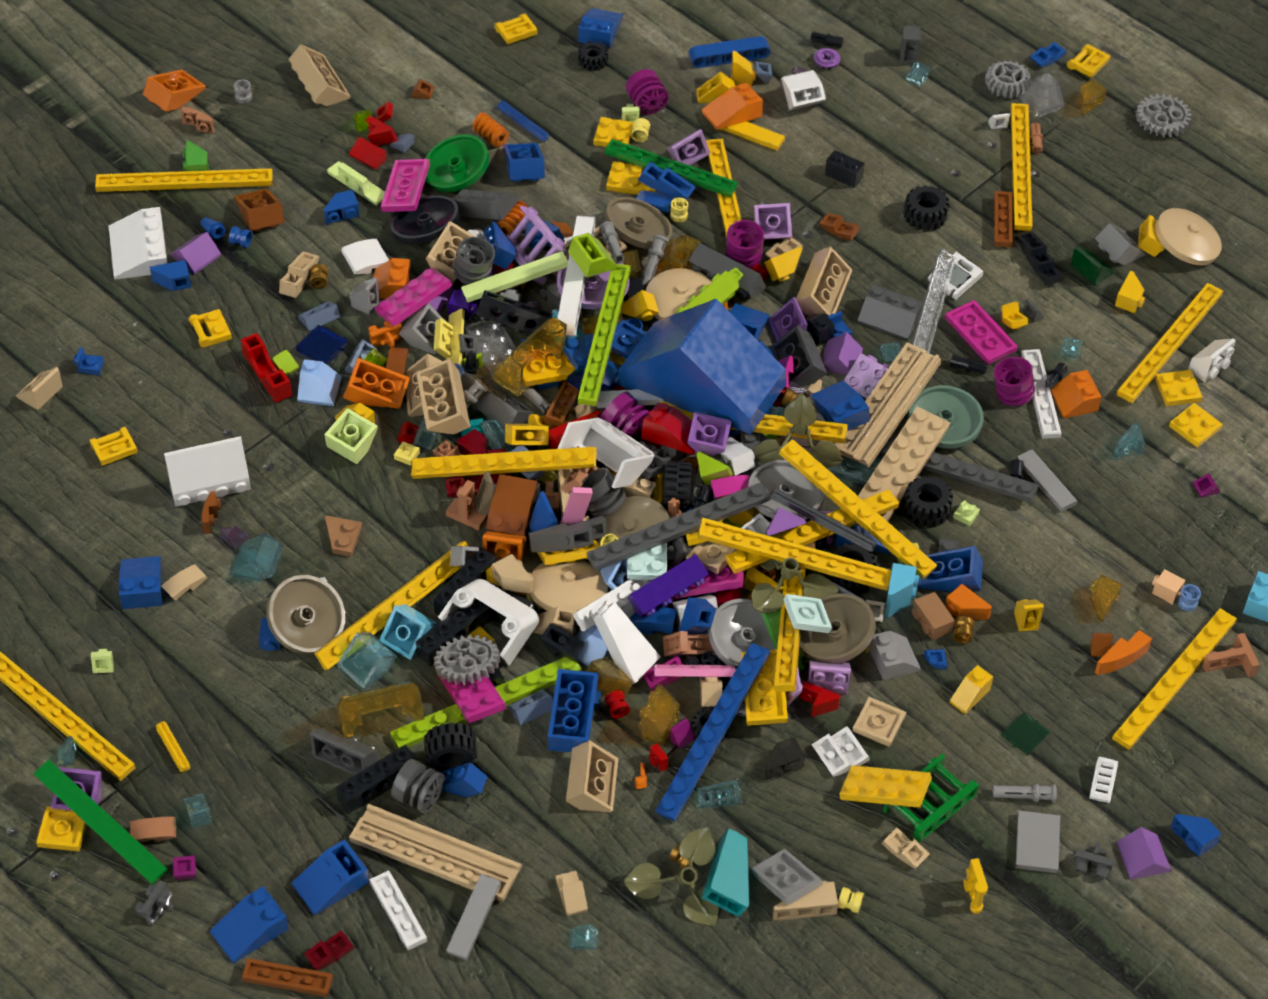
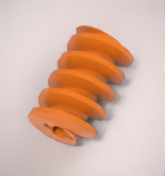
(490, 130)
(512, 219)

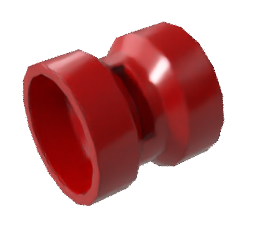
(617, 704)

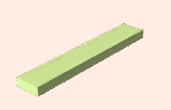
(515, 276)

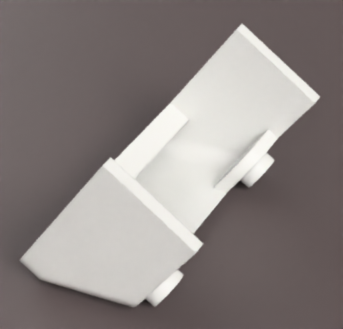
(613, 448)
(519, 619)

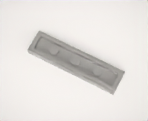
(1047, 481)
(473, 917)

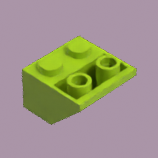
(590, 255)

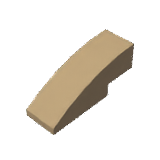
(297, 274)

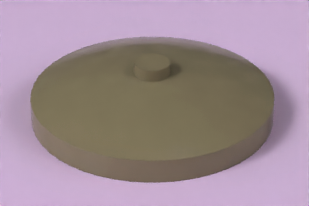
(637, 221)
(634, 515)
(305, 613)
(850, 633)

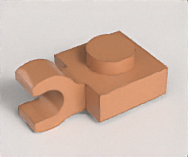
(553, 497)

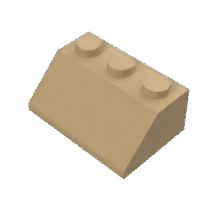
(444, 251)
(412, 393)
(592, 778)

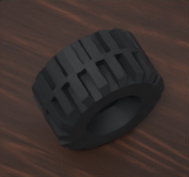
(926, 208)
(677, 483)
(928, 489)
(856, 553)
(450, 746)

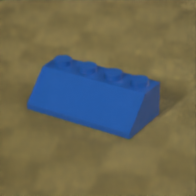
(572, 709)

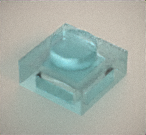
(1071, 348)

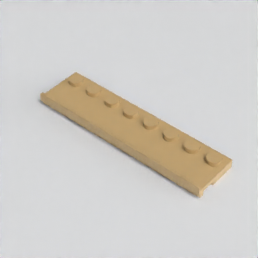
(890, 403)
(432, 850)

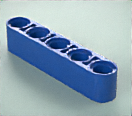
(721, 52)

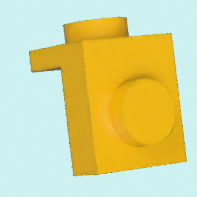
(1012, 316)

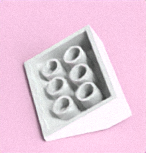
(137, 243)
(207, 468)

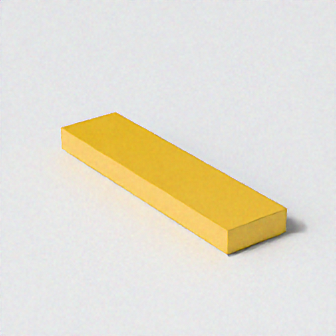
(756, 134)

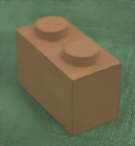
(933, 616)

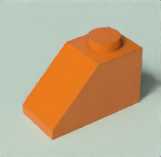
(966, 603)

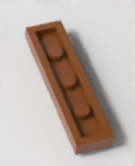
(1003, 219)
(561, 405)
(287, 977)

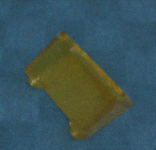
(544, 342)
(352, 706)

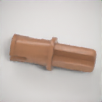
(1036, 138)
(673, 508)

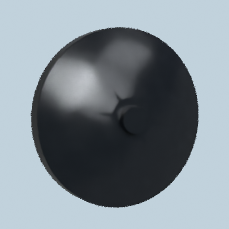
(426, 222)

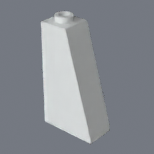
(625, 642)

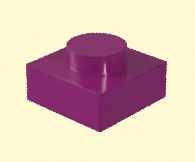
(184, 867)

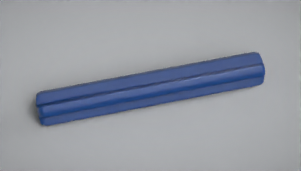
(523, 121)

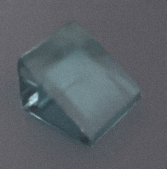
(918, 73)
(889, 351)
(67, 752)
(584, 937)

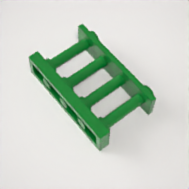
(950, 805)

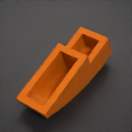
(1124, 653)

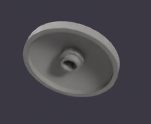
(783, 476)
(735, 629)

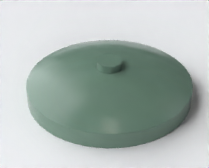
(953, 406)

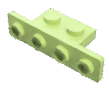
(357, 182)

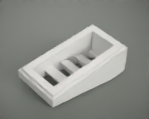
(1106, 767)

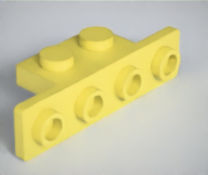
(447, 336)

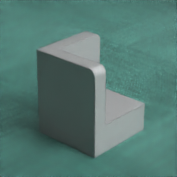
(461, 555)

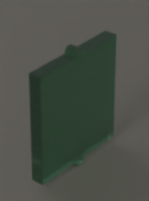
(1025, 733)

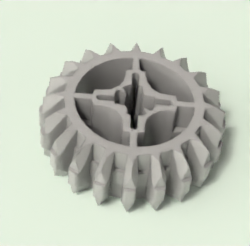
(1007, 79)

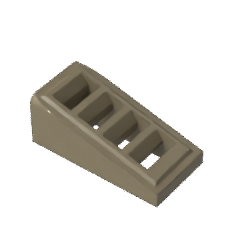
(485, 494)

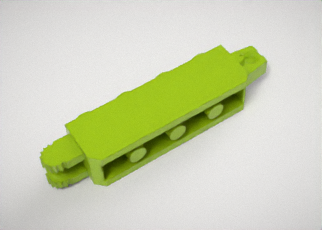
(722, 288)

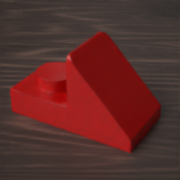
(380, 132)
(823, 699)

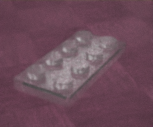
(491, 342)

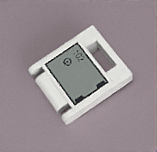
(962, 279)

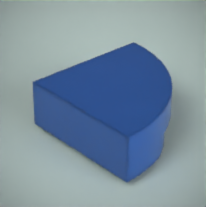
(936, 658)

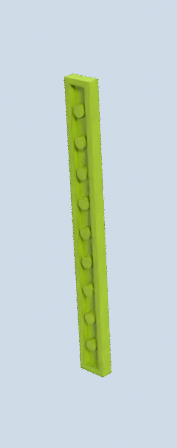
(604, 335)
(510, 692)

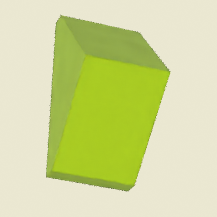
(712, 469)

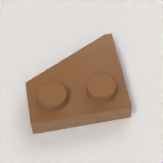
(343, 534)

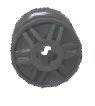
(473, 260)
(604, 497)
(417, 786)

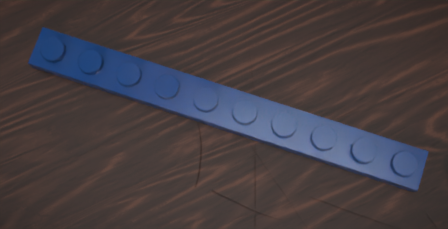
(712, 732)

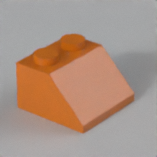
(392, 276)
(1076, 395)
(504, 545)

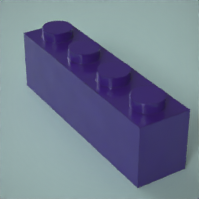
(668, 585)

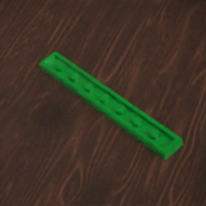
(689, 173)
(100, 822)

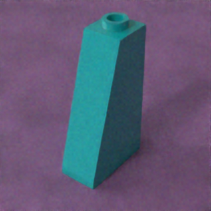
(729, 874)

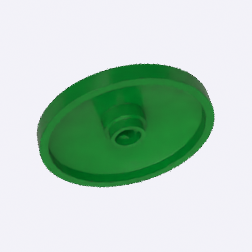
(457, 163)

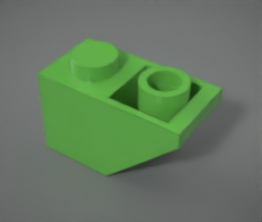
(195, 158)

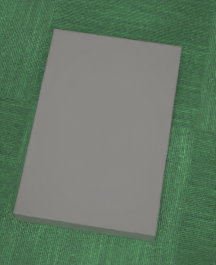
(1037, 841)
(786, 876)

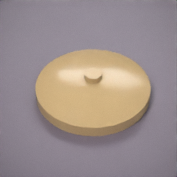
(1188, 236)
(675, 288)
(567, 585)

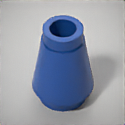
(213, 228)

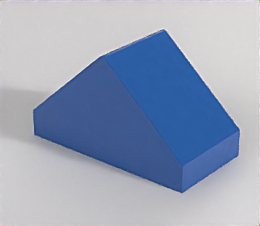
(706, 366)

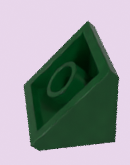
(1090, 265)

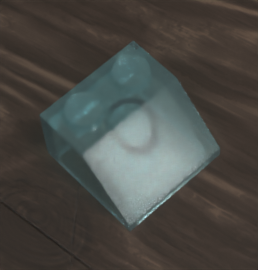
(257, 558)
(366, 659)

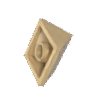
(41, 388)

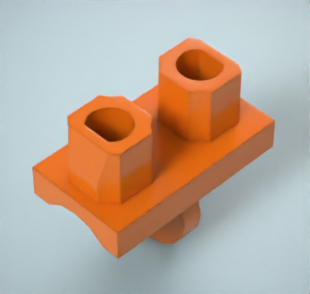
(384, 335)

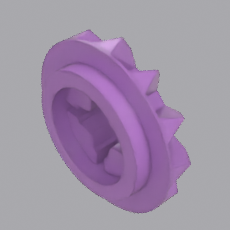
(828, 54)

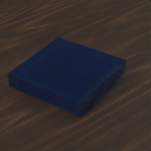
(321, 345)

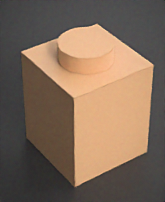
(1167, 586)

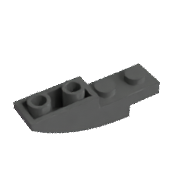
(568, 537)

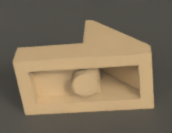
(572, 893)

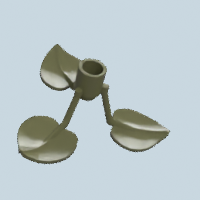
(801, 415)
(768, 600)
(698, 848)

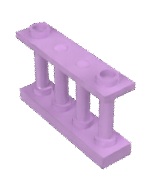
(521, 257)

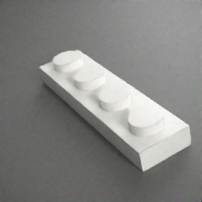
(398, 910)

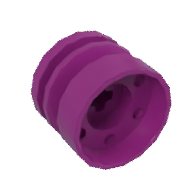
(647, 91)
(745, 242)
(1014, 381)
(625, 414)

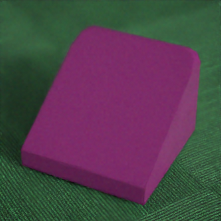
(1206, 486)
(681, 734)

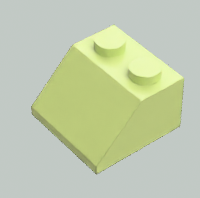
(351, 436)

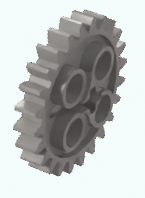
(1163, 115)
(467, 659)

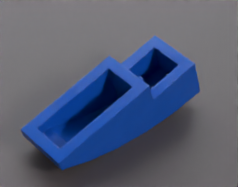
(666, 182)
(660, 621)

